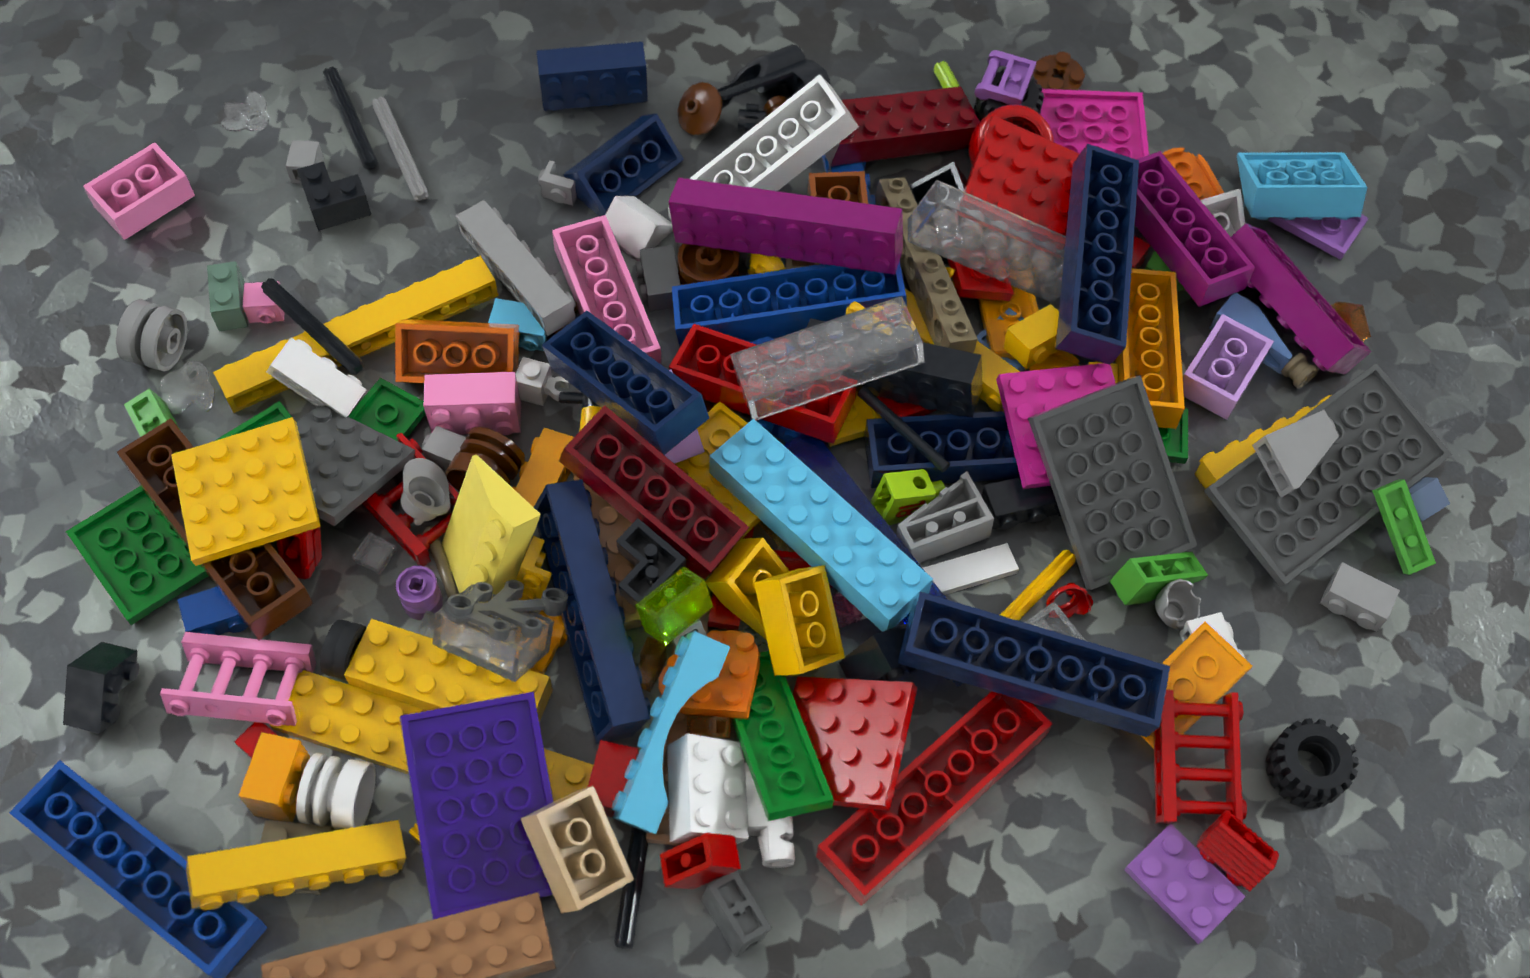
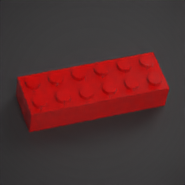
(708, 368)

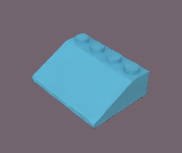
(1301, 185)

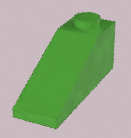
(1146, 576)

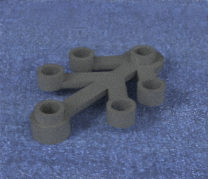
(466, 608)

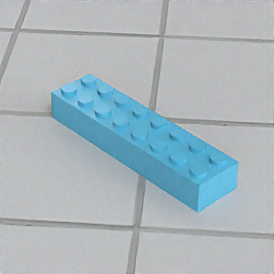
(819, 525)

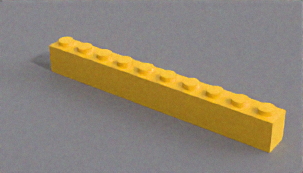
(366, 327)

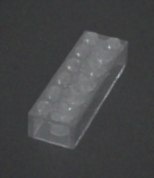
(989, 240)
(828, 358)

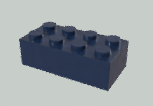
(592, 76)

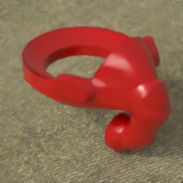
(1080, 602)

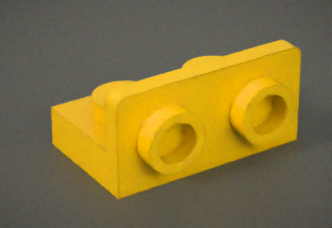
(530, 573)

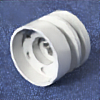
(335, 792)

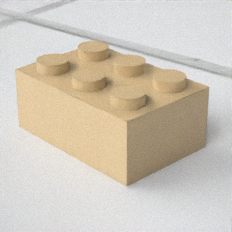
(577, 849)

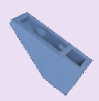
(1251, 316)

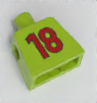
(903, 493)

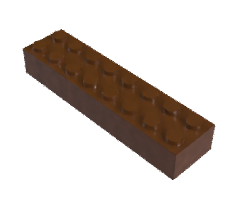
(252, 580)

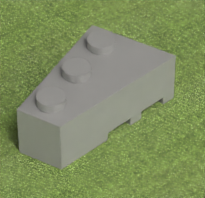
(947, 522)

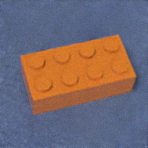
(453, 348)

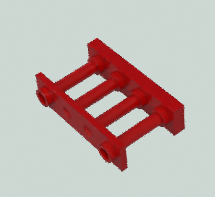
(399, 525)
(1169, 773)

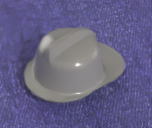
(424, 490)

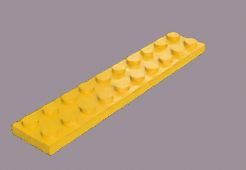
(371, 730)

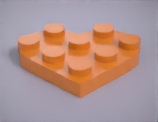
(1195, 172)
(734, 688)

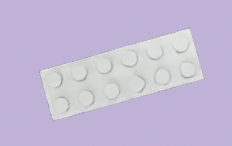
(784, 141)

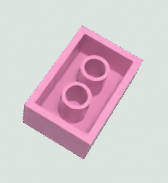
(139, 190)
(473, 401)

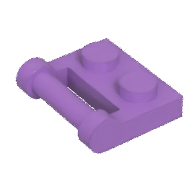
(1013, 82)

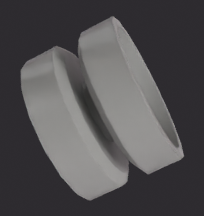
(151, 335)

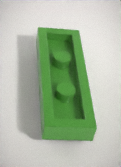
(1404, 526)

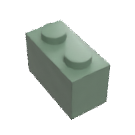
(226, 296)

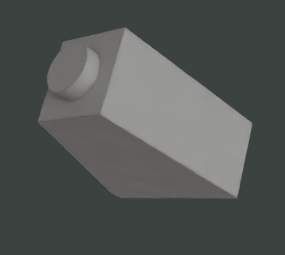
(1296, 450)

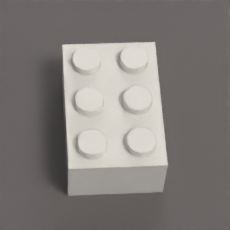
(706, 788)

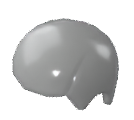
(1177, 604)

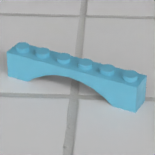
(644, 795)

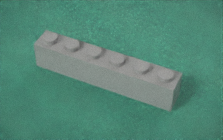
(516, 267)

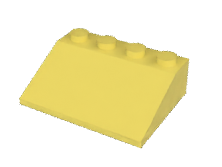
(488, 529)

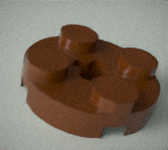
(1061, 65)

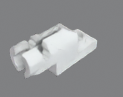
(771, 835)

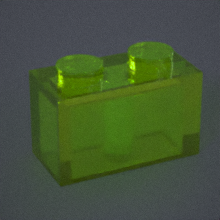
(674, 605)

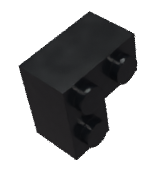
(333, 201)
(652, 559)
(877, 657)
(95, 685)

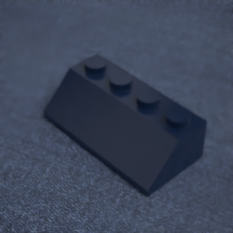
(625, 164)

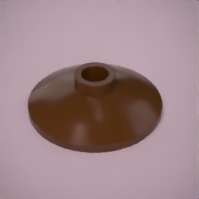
(699, 108)

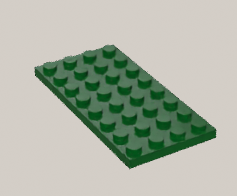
(137, 549)

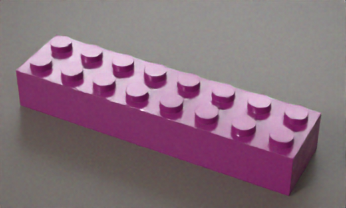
(787, 225)

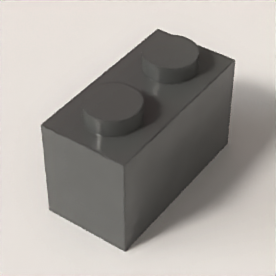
(659, 274)

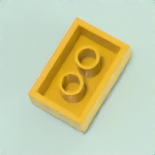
(799, 620)

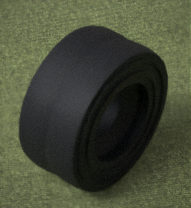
(340, 647)

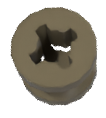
(1299, 370)

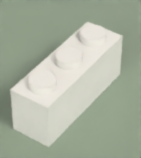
(316, 378)

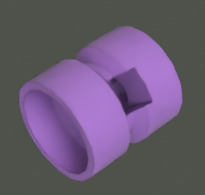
(419, 591)

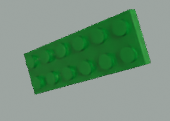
(780, 750)

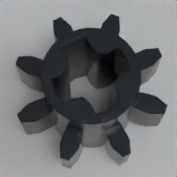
(750, 117)

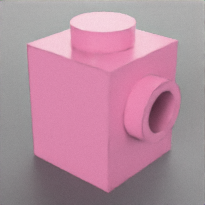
(259, 306)

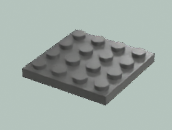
(346, 461)

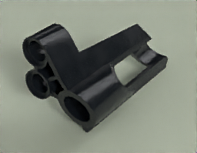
(773, 70)

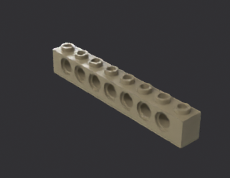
(928, 277)

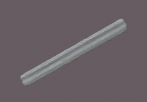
(400, 149)

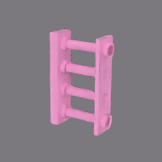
(239, 652)

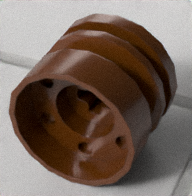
(493, 448)

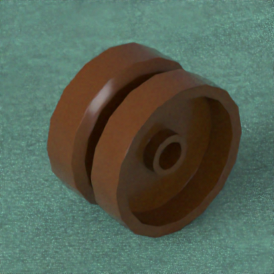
(706, 264)

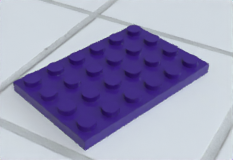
(471, 784)

